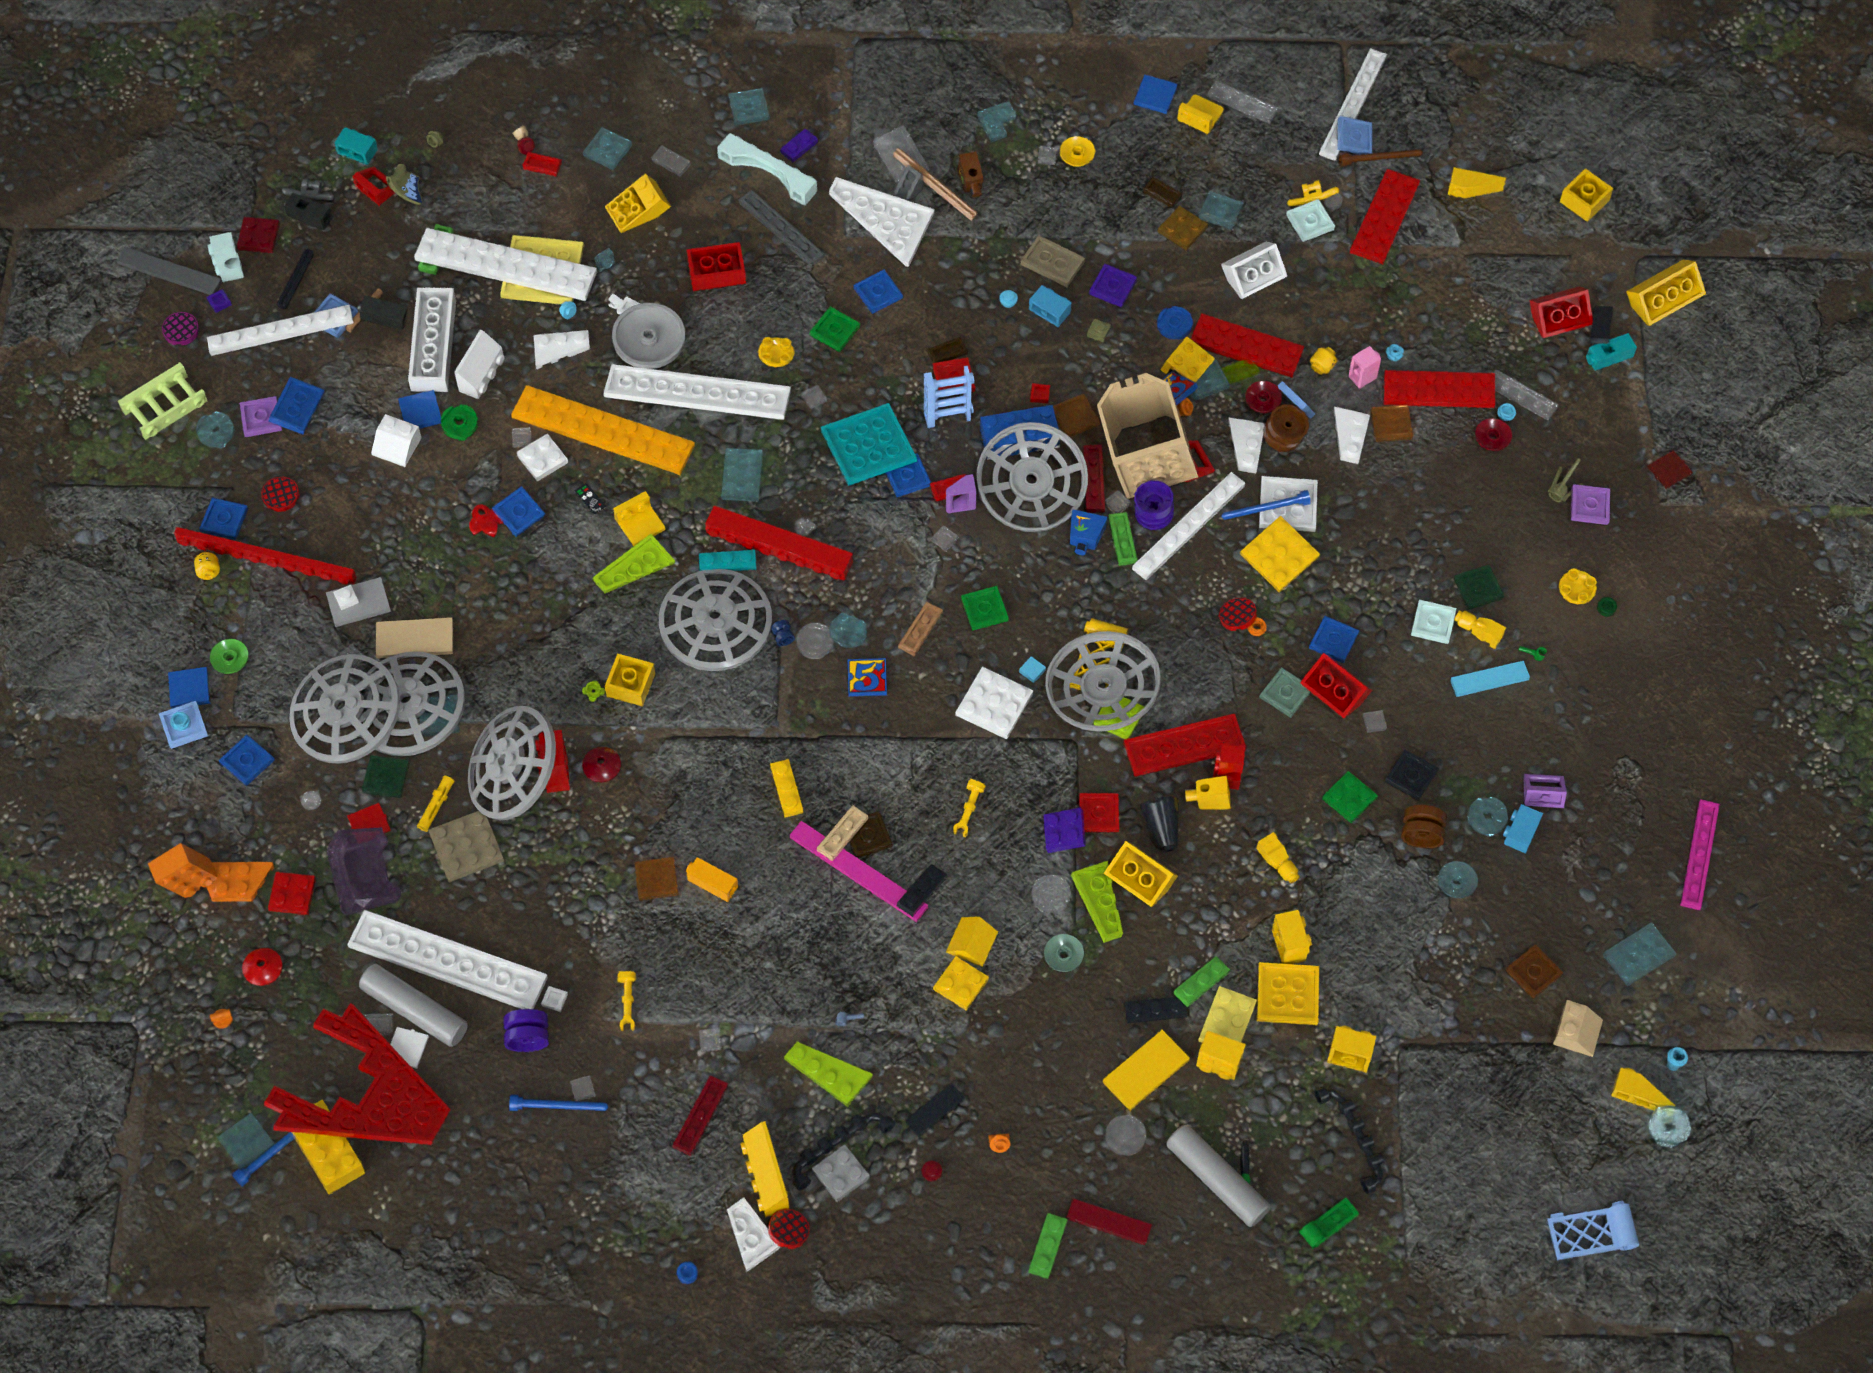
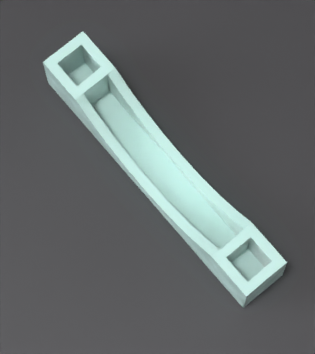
(738, 152)

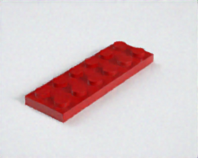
(1385, 216)
(1248, 345)
(1439, 389)
(1182, 744)

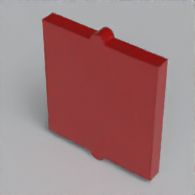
(369, 818)

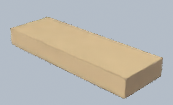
(842, 833)

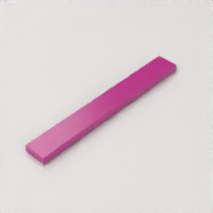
(855, 869)

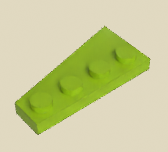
(636, 563)
(1099, 900)
(830, 1073)

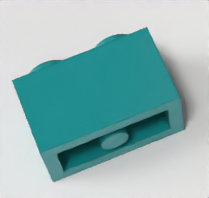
(356, 146)

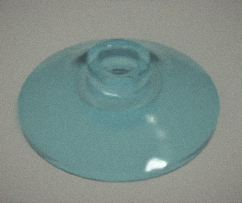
(1461, 872)

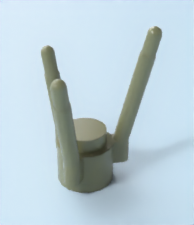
(1559, 491)

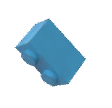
(1050, 305)
(1522, 829)

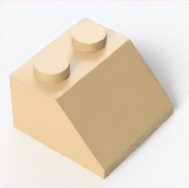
(1578, 1029)

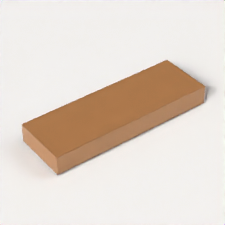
(920, 628)

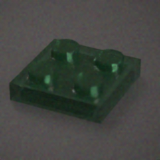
(1478, 587)
(385, 776)

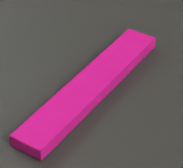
(1699, 854)

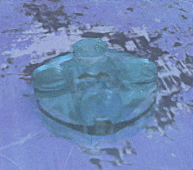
(219, 438)
(1487, 826)
(1667, 1114)

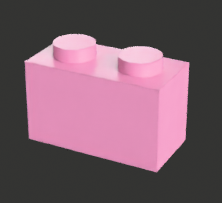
(1364, 367)

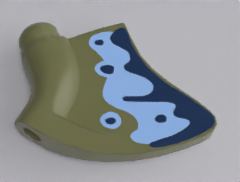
(405, 184)

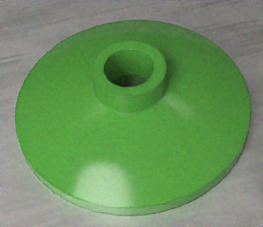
(229, 649)

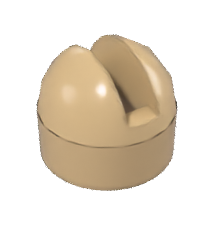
(520, 133)

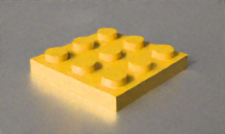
(1279, 554)
(1288, 993)

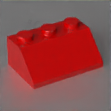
(1562, 311)
(1335, 686)

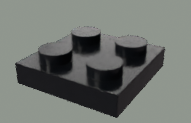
(1412, 775)

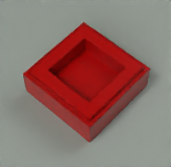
(1040, 393)

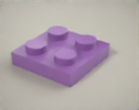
(256, 416)
(1590, 504)

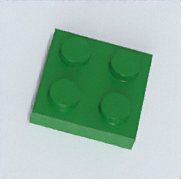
(834, 329)
(984, 608)
(1349, 797)

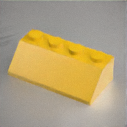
(1667, 291)
(765, 1170)

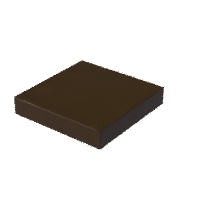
(871, 837)

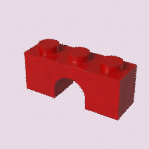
(1230, 763)

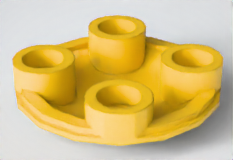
(776, 351)
(1577, 586)

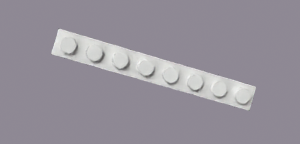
(1354, 100)
(280, 330)
(1188, 526)

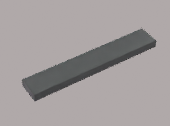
(781, 228)
(169, 271)

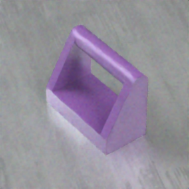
(966, 501)
(1544, 796)

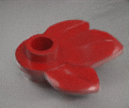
(487, 523)

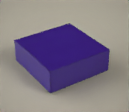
(219, 301)

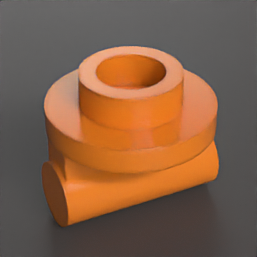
(1185, 407)
(222, 1018)
(999, 1142)

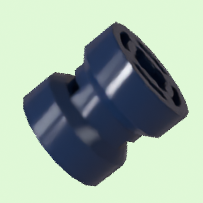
(783, 633)

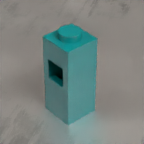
(1617, 350)

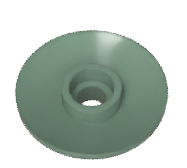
(1063, 944)

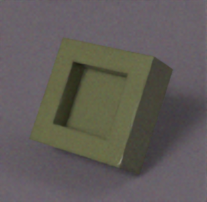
(1098, 330)

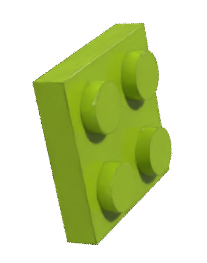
(1124, 732)

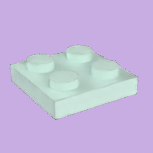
(1310, 220)
(1433, 621)

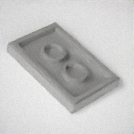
(371, 603)

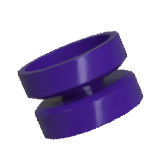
(526, 1030)

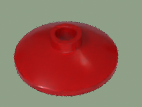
(263, 974)

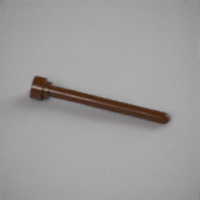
(1346, 159)

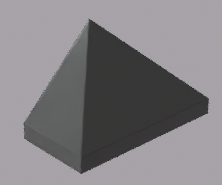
(909, 184)

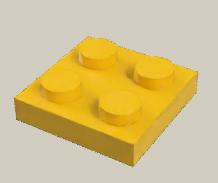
(961, 983)

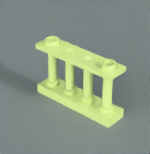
(155, 387)

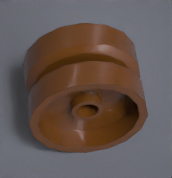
(1285, 428)
(1424, 826)

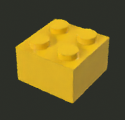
(1586, 195)
(630, 679)
(1291, 937)
(1351, 1048)
(1220, 1055)

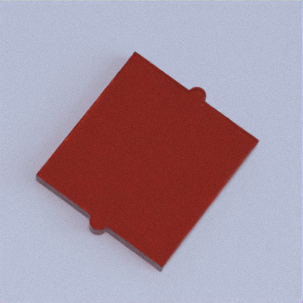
(1669, 469)

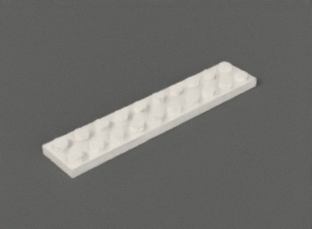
(506, 264)
(697, 391)
(447, 960)

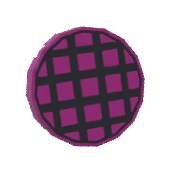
(180, 328)

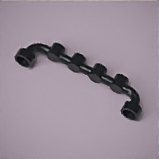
(1355, 1125)
(842, 1135)

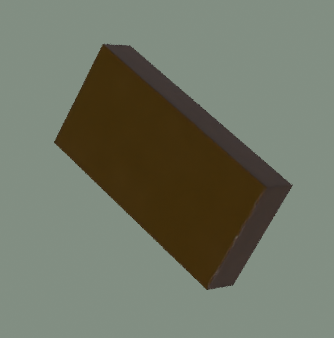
(1162, 192)
(948, 350)

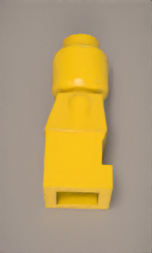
(1482, 628)
(1277, 857)

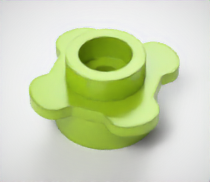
(593, 685)

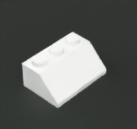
(1254, 269)
(479, 365)

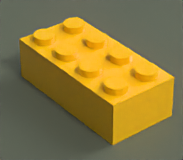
(330, 1157)

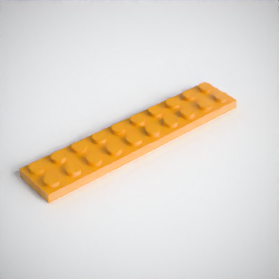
(603, 430)

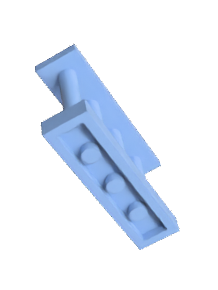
(931, 397)

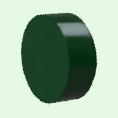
(1607, 606)

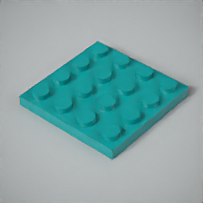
(868, 444)

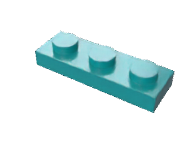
(728, 560)

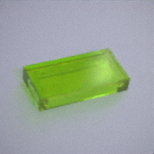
(1240, 371)

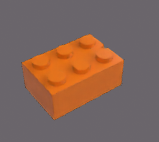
(183, 870)

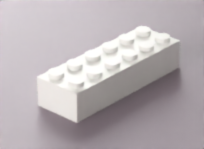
(432, 340)

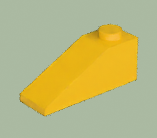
(1471, 183)
(1638, 1090)

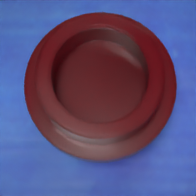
(525, 145)
(931, 1170)

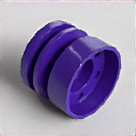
(1154, 505)

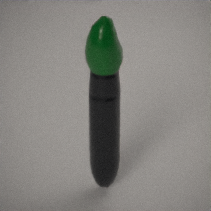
(1245, 1161)

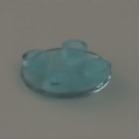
(848, 631)

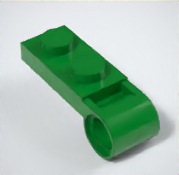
(1329, 1223)

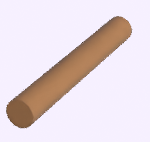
(356, 319)

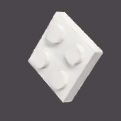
(542, 457)

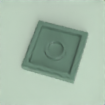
(1285, 693)

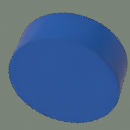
(687, 1272)

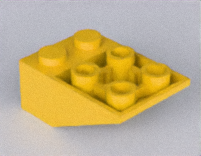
(638, 204)

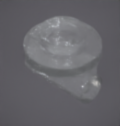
(804, 526)
(310, 800)

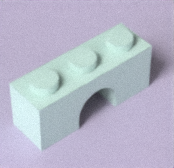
(225, 257)

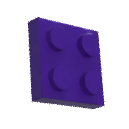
(1113, 285)
(1064, 830)

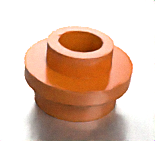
(1261, 624)

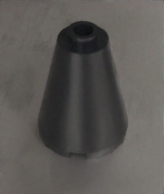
(1163, 821)

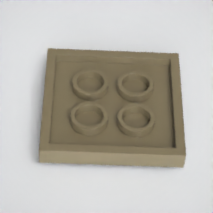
(466, 846)

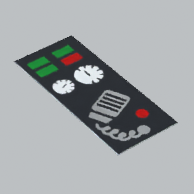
(590, 498)

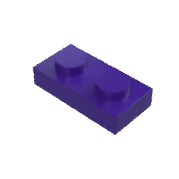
(799, 145)

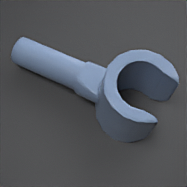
(842, 1017)

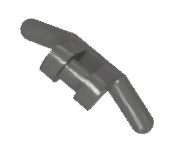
(313, 195)

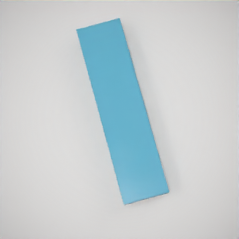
(1490, 678)

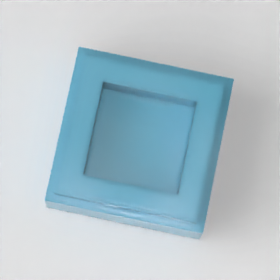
(1032, 669)

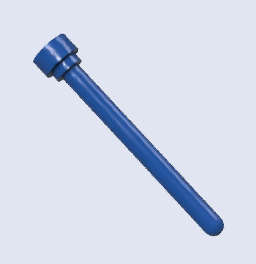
(1301, 498)
(518, 1103)
(243, 1175)

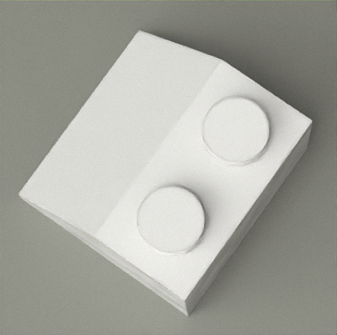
(395, 440)

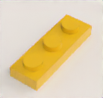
(786, 788)

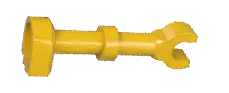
(975, 787)
(627, 978)

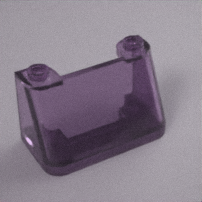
(360, 870)

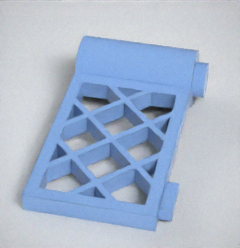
(1619, 1223)

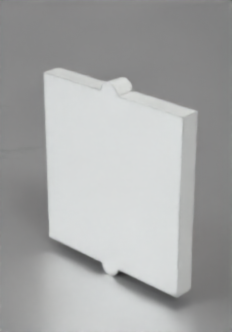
(409, 1045)

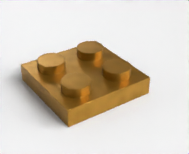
(1182, 228)

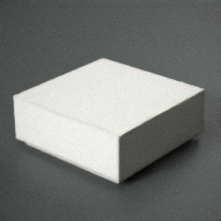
(554, 999)

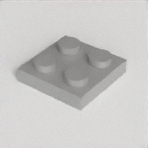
(840, 1173)

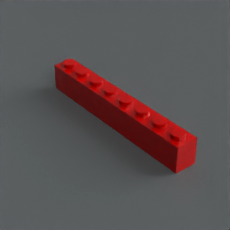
(779, 543)

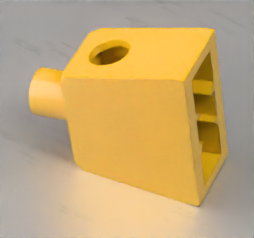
(1211, 793)

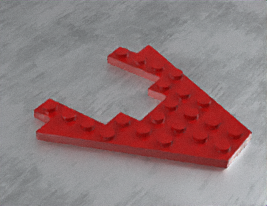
(394, 1108)

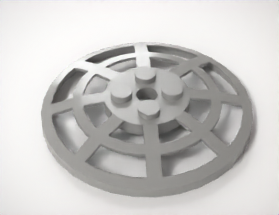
(1036, 467)
(715, 627)
(1101, 674)
(418, 703)
(349, 713)
(514, 756)

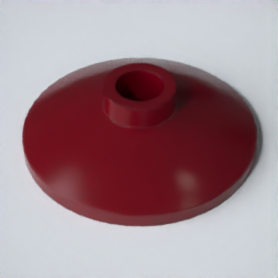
(1263, 390)
(1493, 428)
(605, 771)

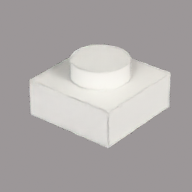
(346, 597)

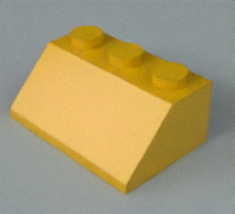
(1140, 874)

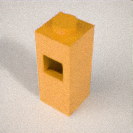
(712, 879)

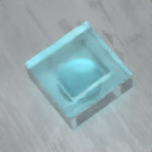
(604, 260)

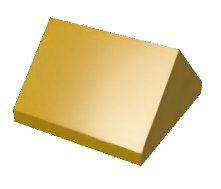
(972, 940)

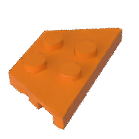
(238, 880)

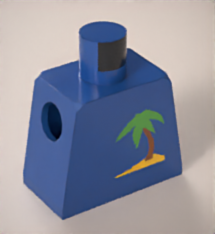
(1086, 530)

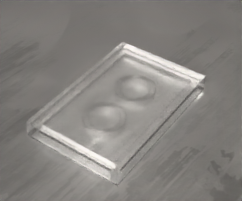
(889, 143)

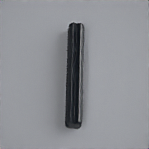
(295, 279)

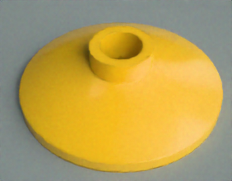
(1079, 146)

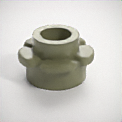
(434, 138)

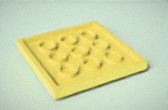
(554, 248)

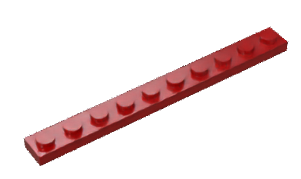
(270, 557)

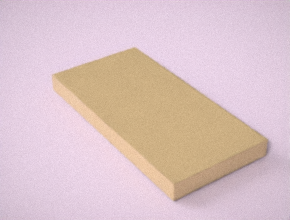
(420, 635)

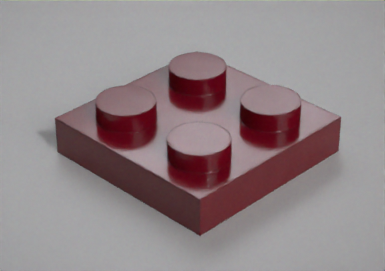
(258, 235)

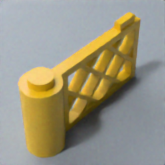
(1099, 626)

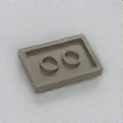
(1052, 261)

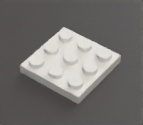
(1298, 516)
(994, 702)

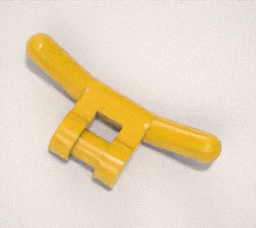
(1313, 196)

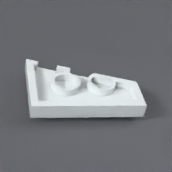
(558, 345)
(1351, 431)
(1247, 443)
(750, 1234)

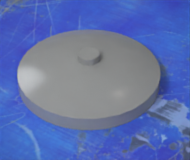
(648, 335)

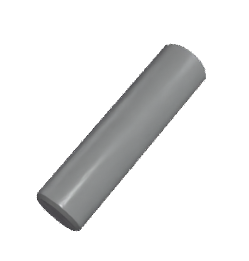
(413, 1005)
(1218, 1175)

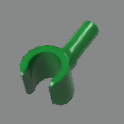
(1535, 653)

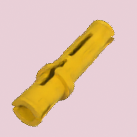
(433, 807)

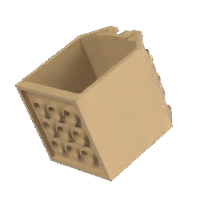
(1135, 405)

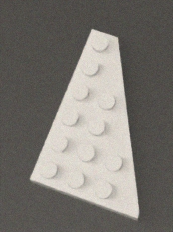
(889, 219)

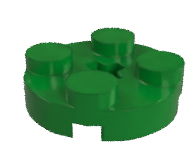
(461, 431)

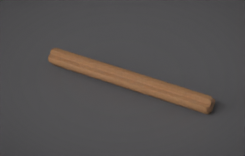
(936, 185)

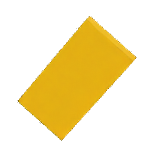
(1146, 1070)

